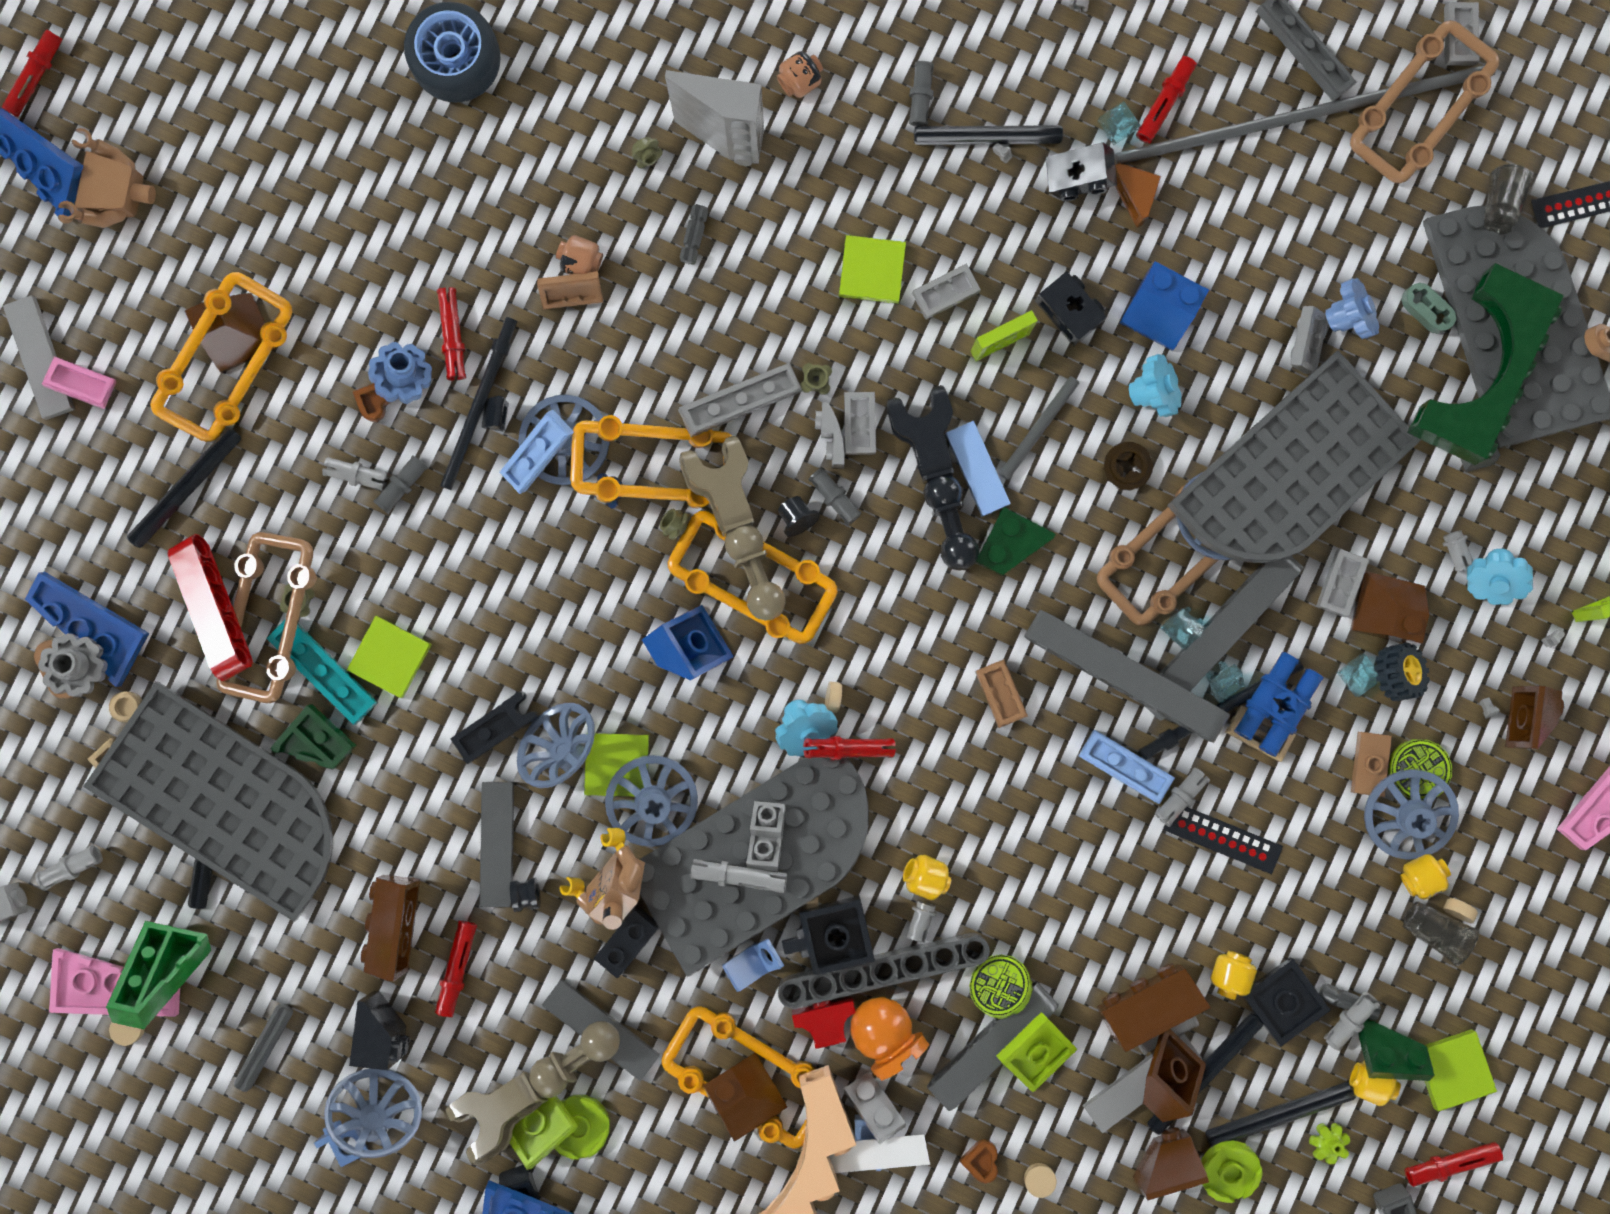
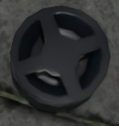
(525, 894)

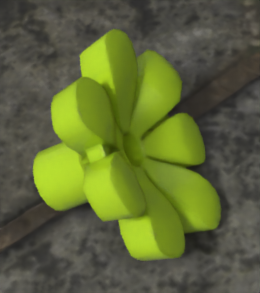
(1330, 1143)

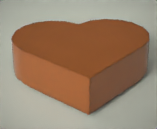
(370, 404)
(981, 1161)

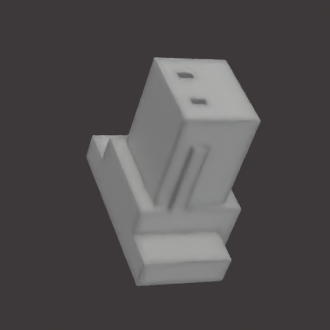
(1003, 152)
(1553, 639)
(1488, 707)

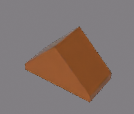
(1137, 191)

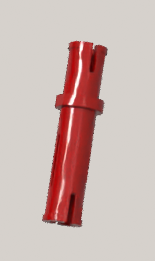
(38, 62)
(1172, 89)
(452, 342)
(838, 748)
(455, 969)
(1442, 1167)

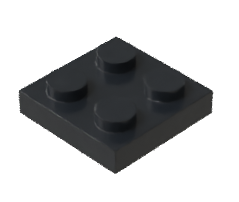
(1286, 1002)

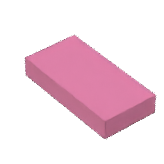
(79, 382)

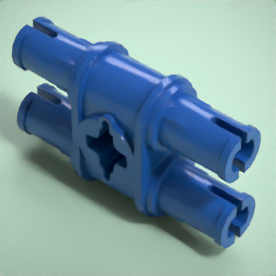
(1293, 702)

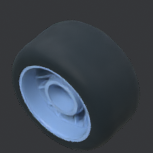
(438, 35)

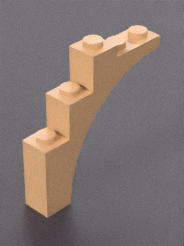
(826, 1134)

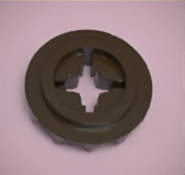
(1141, 462)

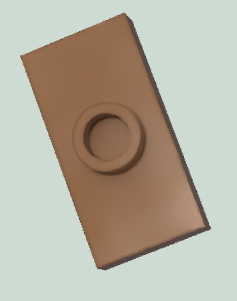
(570, 290)
(1001, 693)
(1370, 762)

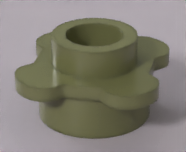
(646, 152)
(810, 372)
(674, 523)
(305, 610)

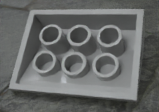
(719, 113)

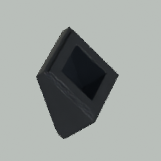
(495, 413)
(520, 1180)

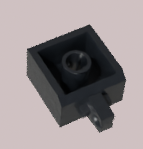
(823, 951)

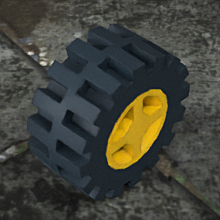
(1402, 672)

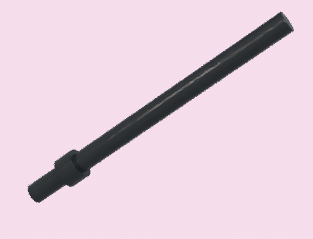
(500, 349)
(1171, 738)

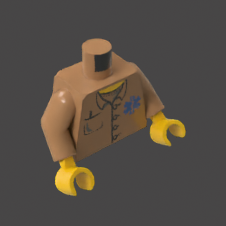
(614, 888)

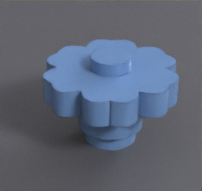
(1354, 311)
(400, 373)

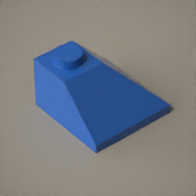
(688, 644)

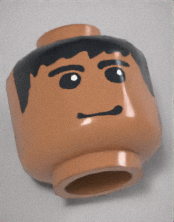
(800, 74)
(579, 256)

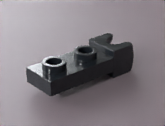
(493, 728)

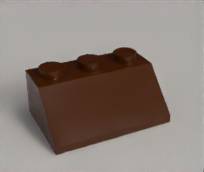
(390, 926)
(1152, 1006)

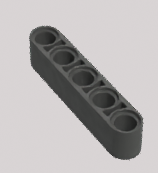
(979, 1056)

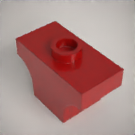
(825, 1020)

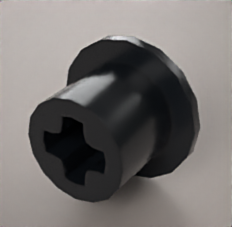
(797, 516)

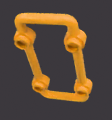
(218, 303)
(608, 488)
(806, 572)
(723, 1027)

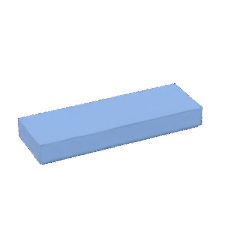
(536, 451)
(977, 468)
(1126, 766)

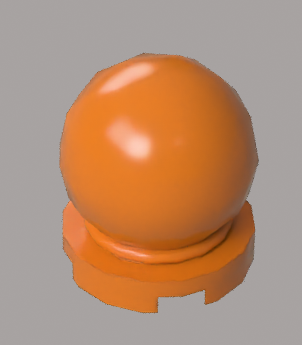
(884, 1033)

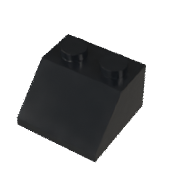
(378, 1034)

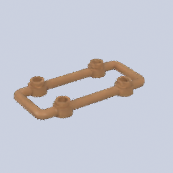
(1426, 50)
(1123, 557)
(301, 578)

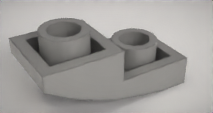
(830, 428)
(766, 836)

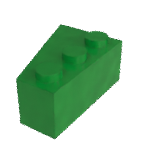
(155, 972)

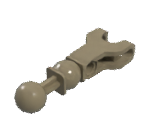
(734, 517)
(525, 1093)

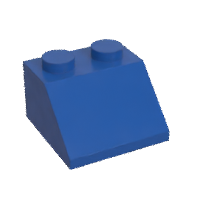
(1164, 306)

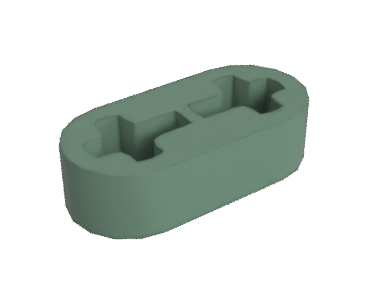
(1427, 309)

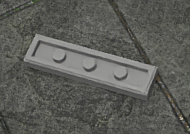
(36, 354)
(739, 399)
(1123, 1094)

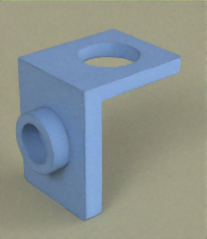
(751, 964)
(342, 1158)

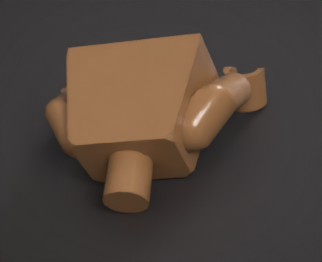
(107, 186)

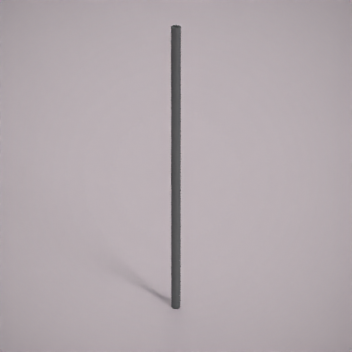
(1289, 117)

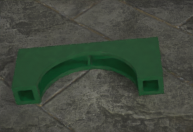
(1522, 317)

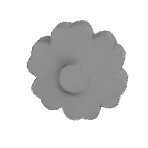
(72, 665)

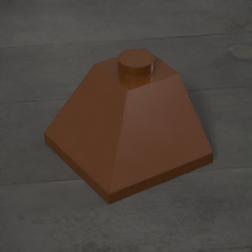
(233, 335)
(1391, 609)
(1532, 715)
(1173, 1078)
(744, 1096)
(1169, 1165)

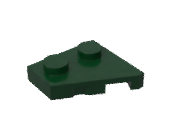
(1011, 542)
(314, 739)
(1393, 1054)

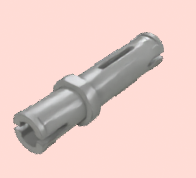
(740, 876)

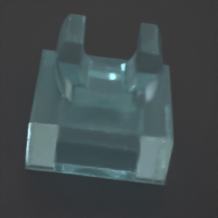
(1118, 123)
(1183, 627)
(1359, 675)
(1225, 683)

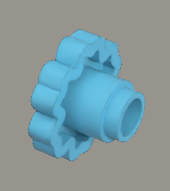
(1157, 387)
(1500, 577)
(803, 722)

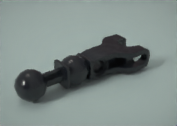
(934, 463)

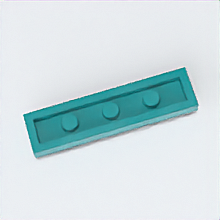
(326, 675)

